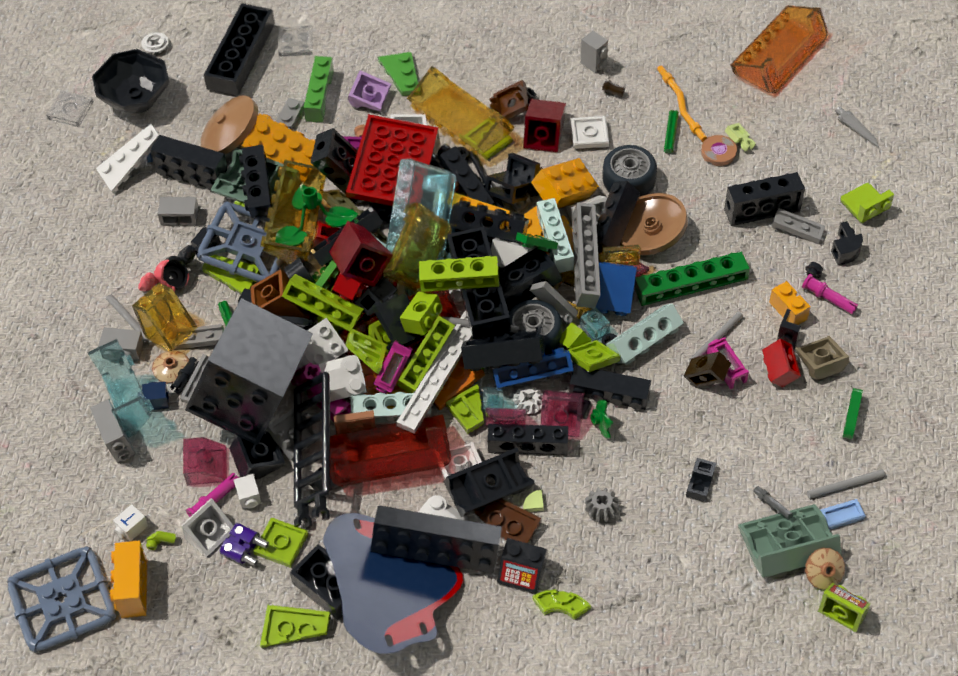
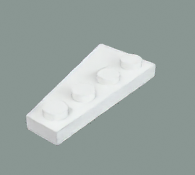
(121, 163)

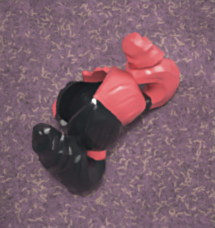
(170, 267)

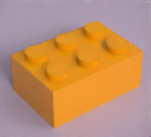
(565, 182)
(129, 579)

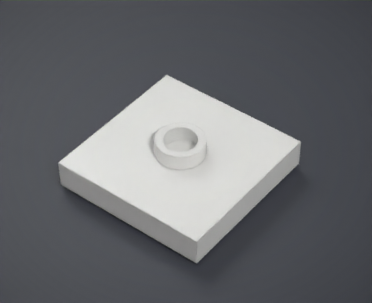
(589, 132)

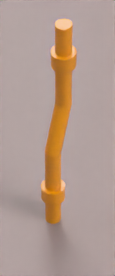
(694, 126)

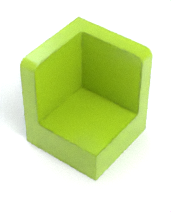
(574, 337)

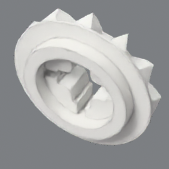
(154, 38)
(531, 407)

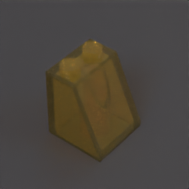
(163, 317)

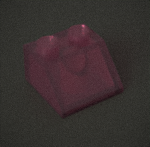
(557, 411)
(204, 461)

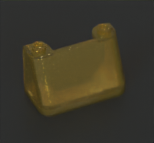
(418, 241)

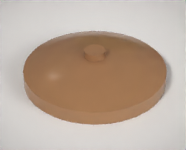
(230, 125)
(656, 223)

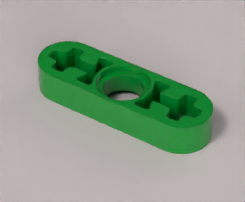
(852, 413)

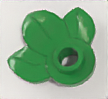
(600, 419)

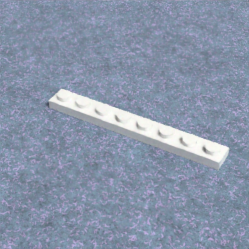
(434, 379)

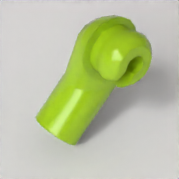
(158, 537)

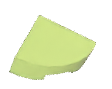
(534, 502)

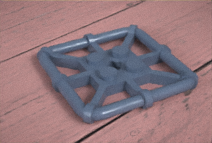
(235, 245)
(54, 610)

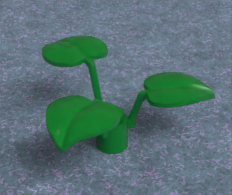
(309, 198)

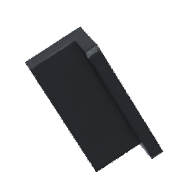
(789, 331)

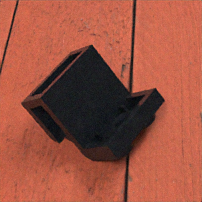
(515, 180)

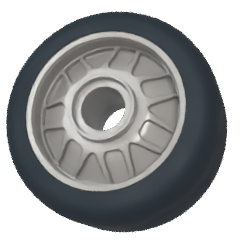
(632, 165)
(538, 313)

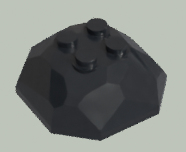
(131, 81)

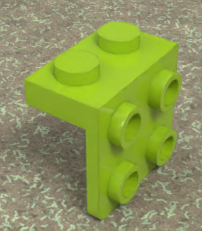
(866, 202)

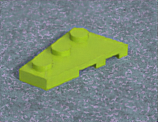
(235, 281)
(292, 624)

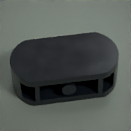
(302, 268)

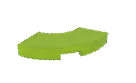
(561, 601)

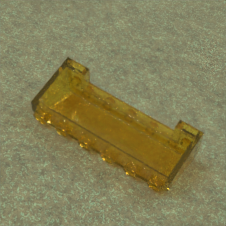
(459, 112)
(284, 214)

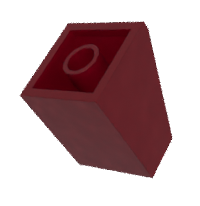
(544, 125)
(360, 254)

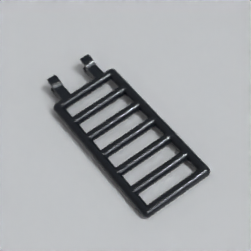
(318, 497)

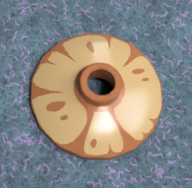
(165, 372)
(817, 565)

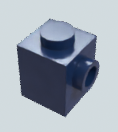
(157, 394)

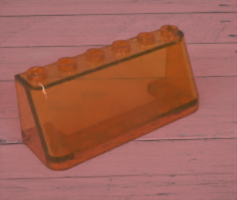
(782, 48)

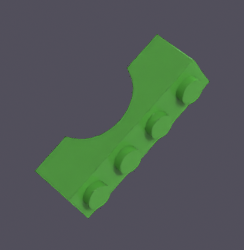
(316, 94)

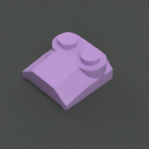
(368, 91)

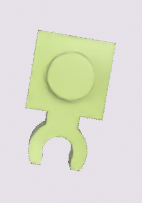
(739, 134)

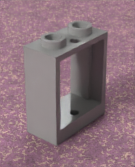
(112, 432)

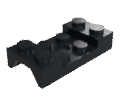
(368, 219)
(471, 491)

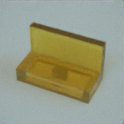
(621, 255)

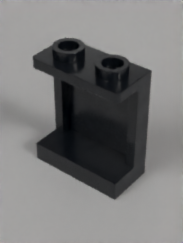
(389, 317)

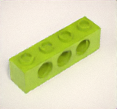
(473, 273)
(322, 302)
(425, 355)

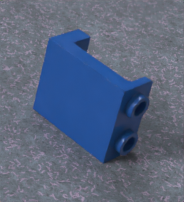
(616, 288)

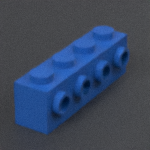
(552, 364)

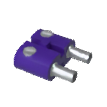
(240, 544)

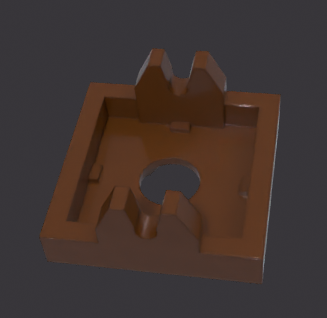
(503, 99)

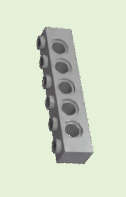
(585, 255)

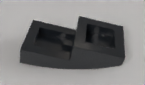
(701, 479)

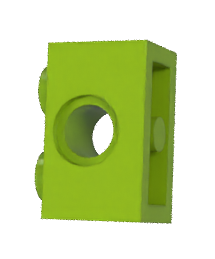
(421, 313)

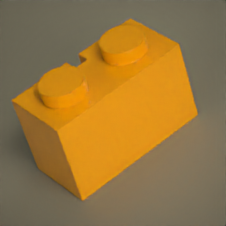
(784, 298)

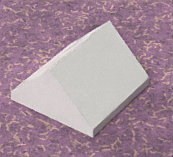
(207, 528)

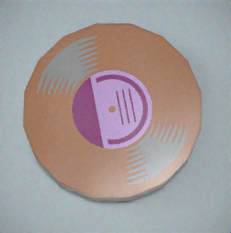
(719, 150)

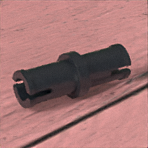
(184, 375)

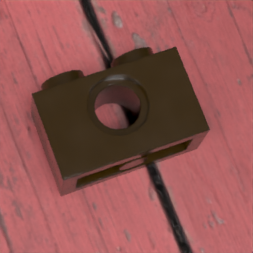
(707, 369)

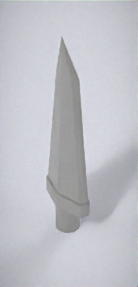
(849, 119)

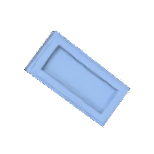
(843, 514)

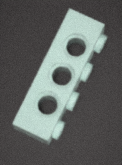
(554, 230)
(670, 322)
(380, 401)

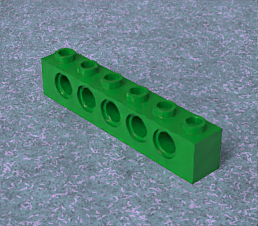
(691, 278)

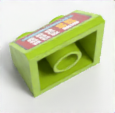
(844, 606)

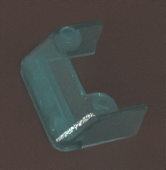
(123, 387)

